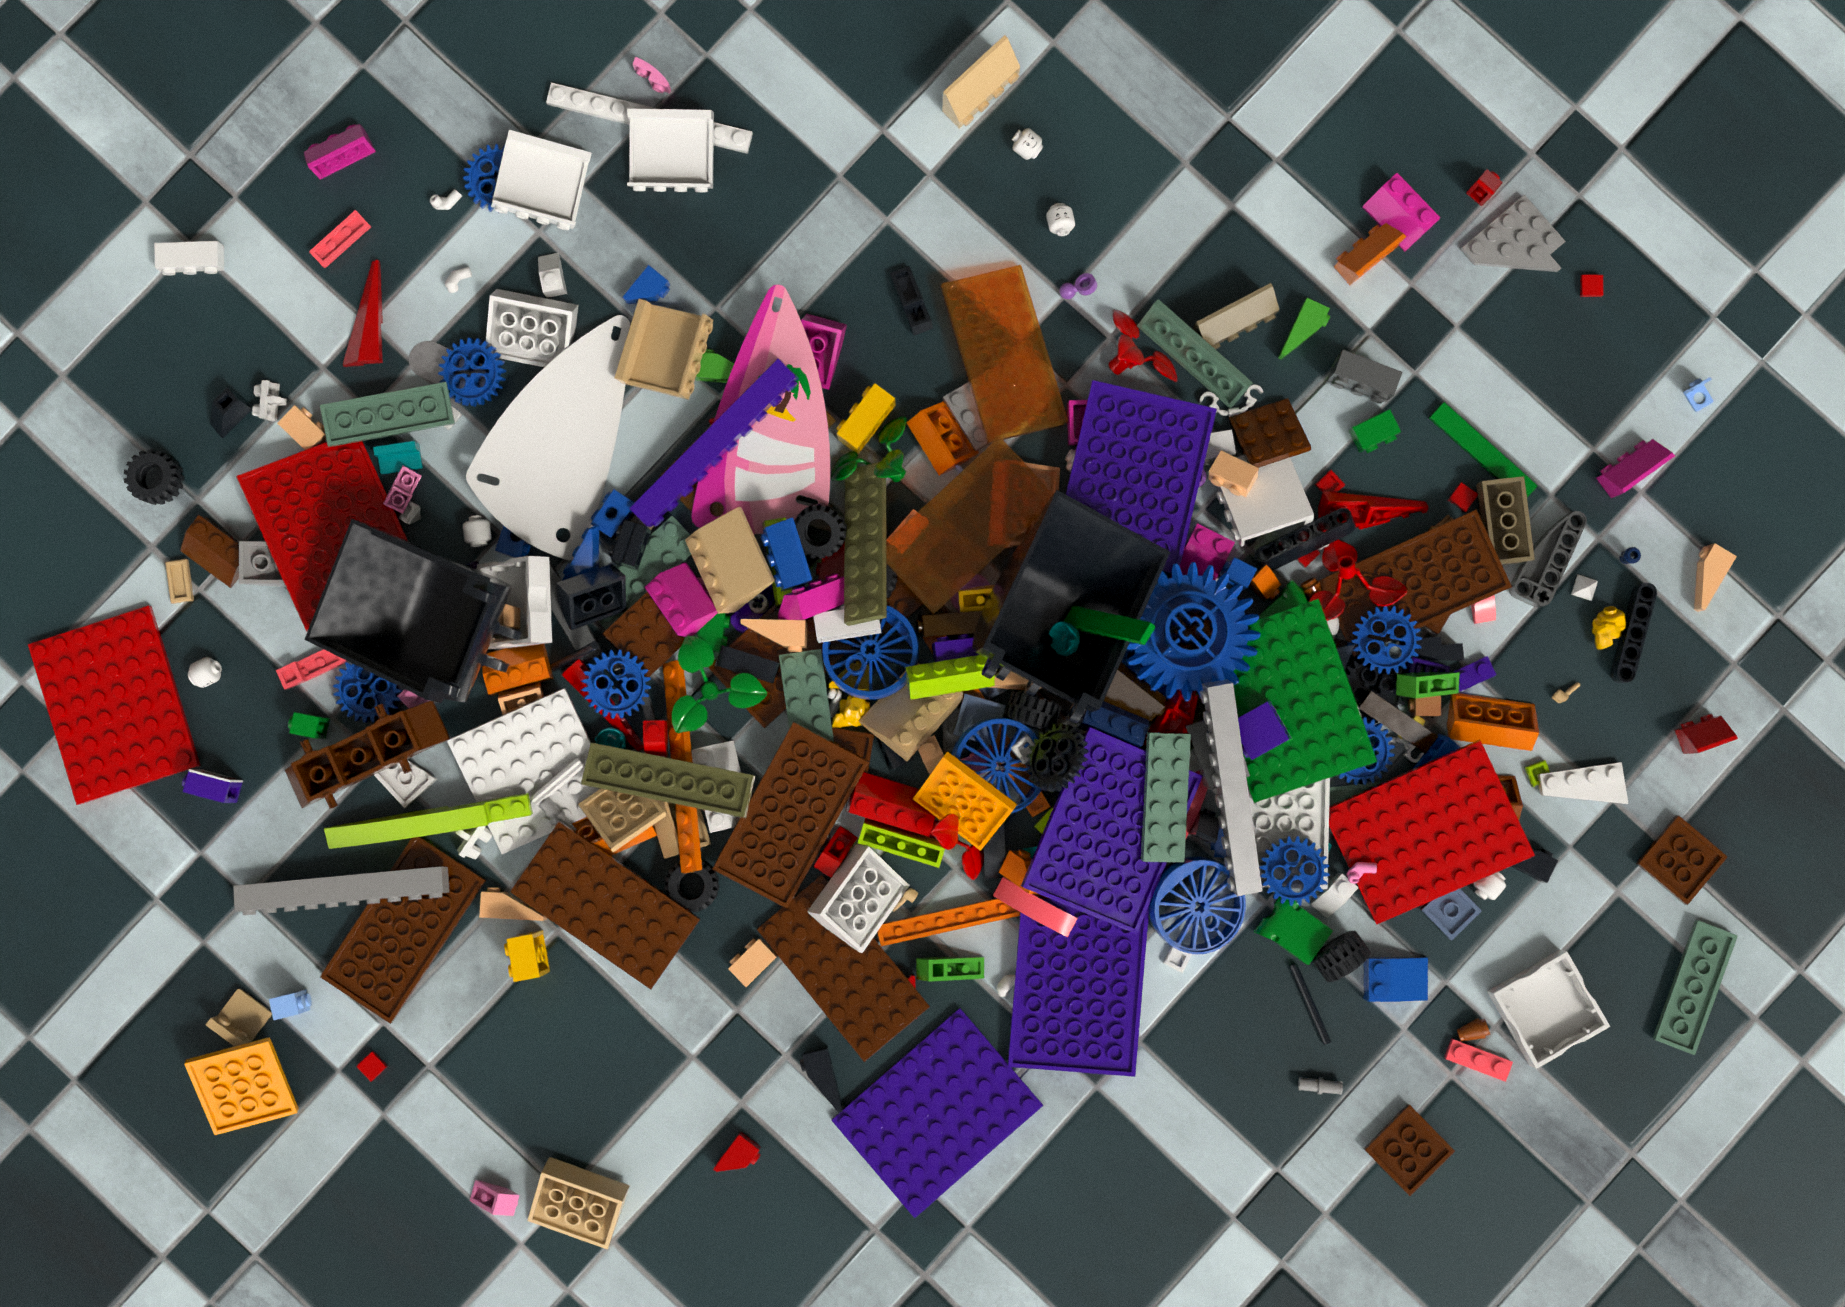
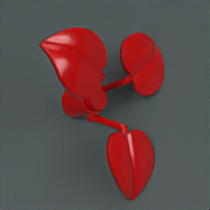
(1130, 355)
(1342, 557)
(947, 834)

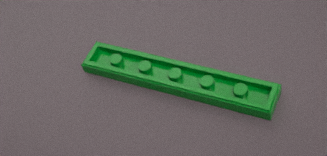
(1477, 446)
(1110, 625)

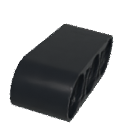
(747, 663)

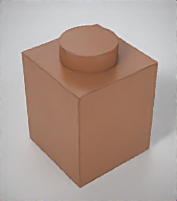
(1425, 706)

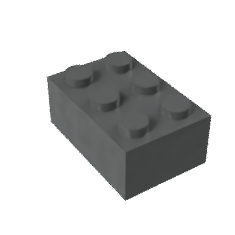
(1364, 377)

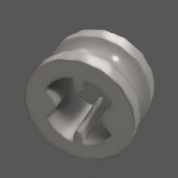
(765, 604)

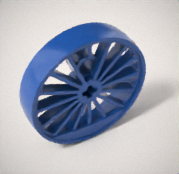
(899, 624)
(1001, 757)
(1170, 878)

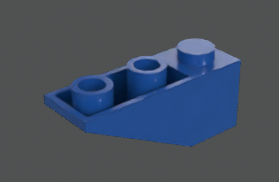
(585, 556)

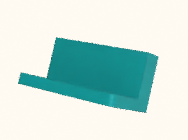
(393, 456)

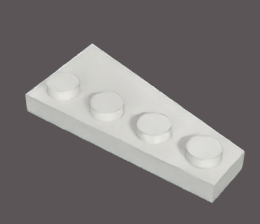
(1592, 783)
(407, 786)

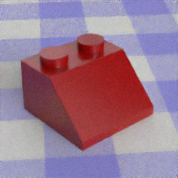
(1705, 734)

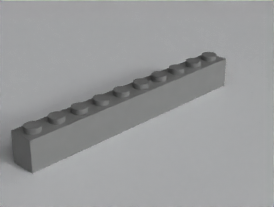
(1231, 787)
(341, 889)

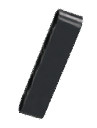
(1310, 531)
(1641, 626)

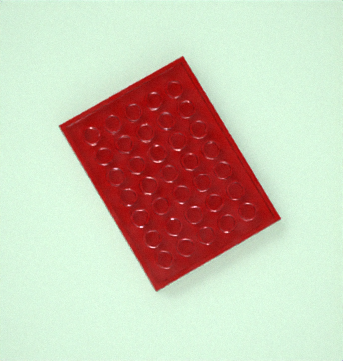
(307, 508)
(114, 705)
(1429, 831)

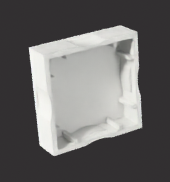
(530, 593)
(1548, 1008)

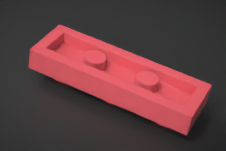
(340, 239)
(1478, 1060)

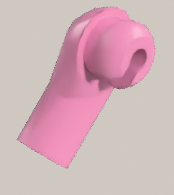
(1359, 869)

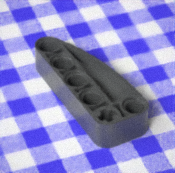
(1533, 572)
(578, 637)

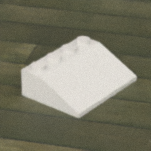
(529, 327)
(858, 897)

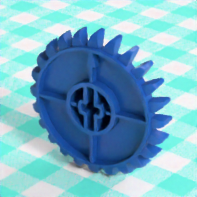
(1221, 652)

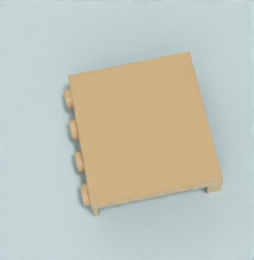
(664, 350)

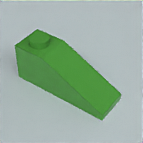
(1308, 322)
(714, 368)
(1427, 684)
(949, 968)

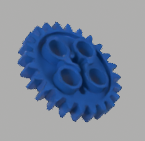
(475, 172)
(471, 353)
(1382, 658)
(630, 671)
(353, 677)
(1381, 746)
(1310, 883)

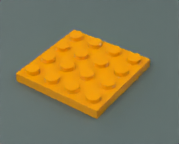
(962, 792)
(241, 1086)

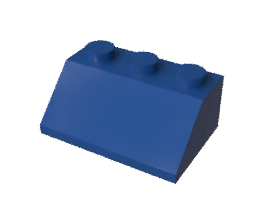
(786, 555)

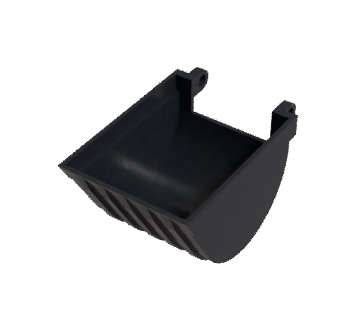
(1062, 563)
(410, 614)

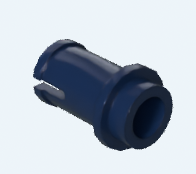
(1630, 555)

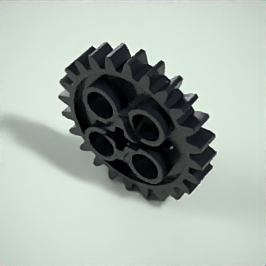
(1357, 681)
(1057, 757)

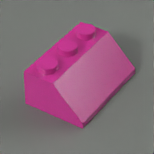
(338, 151)
(1402, 209)
(1633, 467)
(682, 599)
(813, 599)

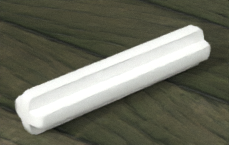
(557, 781)

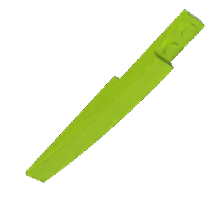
(428, 821)

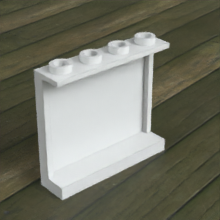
(671, 149)
(540, 180)
(1270, 505)

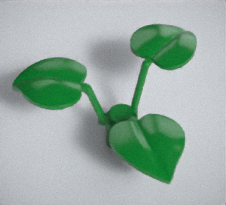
(889, 467)
(688, 713)

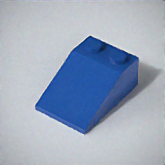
(1396, 979)

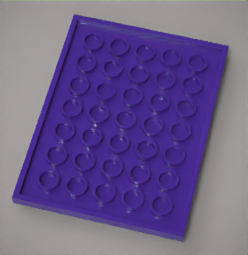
(1142, 462)
(1095, 837)
(1077, 996)
(937, 1112)

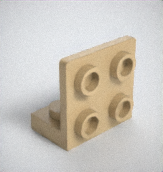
(240, 1019)

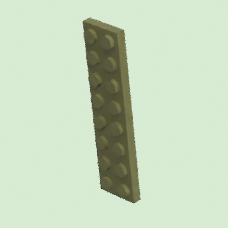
(865, 547)
(668, 780)

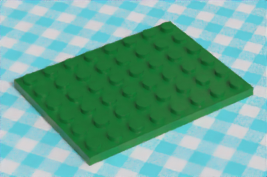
(1310, 690)

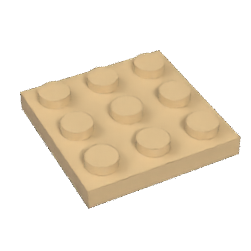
(620, 815)

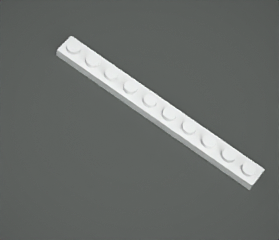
(616, 110)

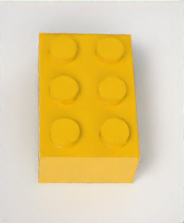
(865, 418)
(527, 956)

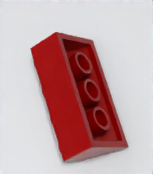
(889, 804)

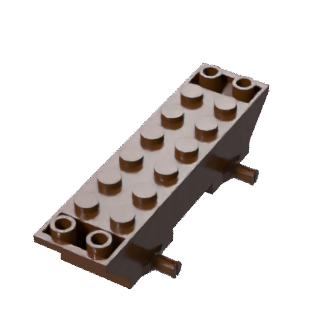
(366, 753)

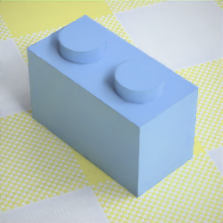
(290, 1004)

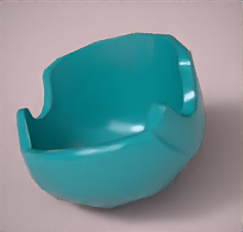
(1065, 638)
(611, 737)

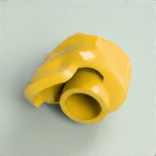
(1608, 626)
(850, 712)

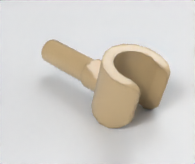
(1560, 696)
(909, 895)

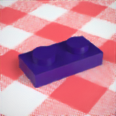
(1475, 673)

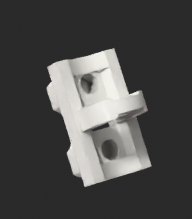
(268, 393)
(467, 847)

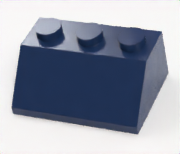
(1116, 723)

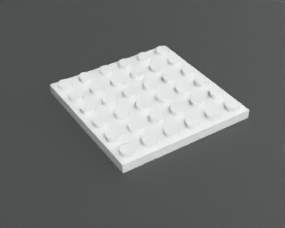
(519, 757)

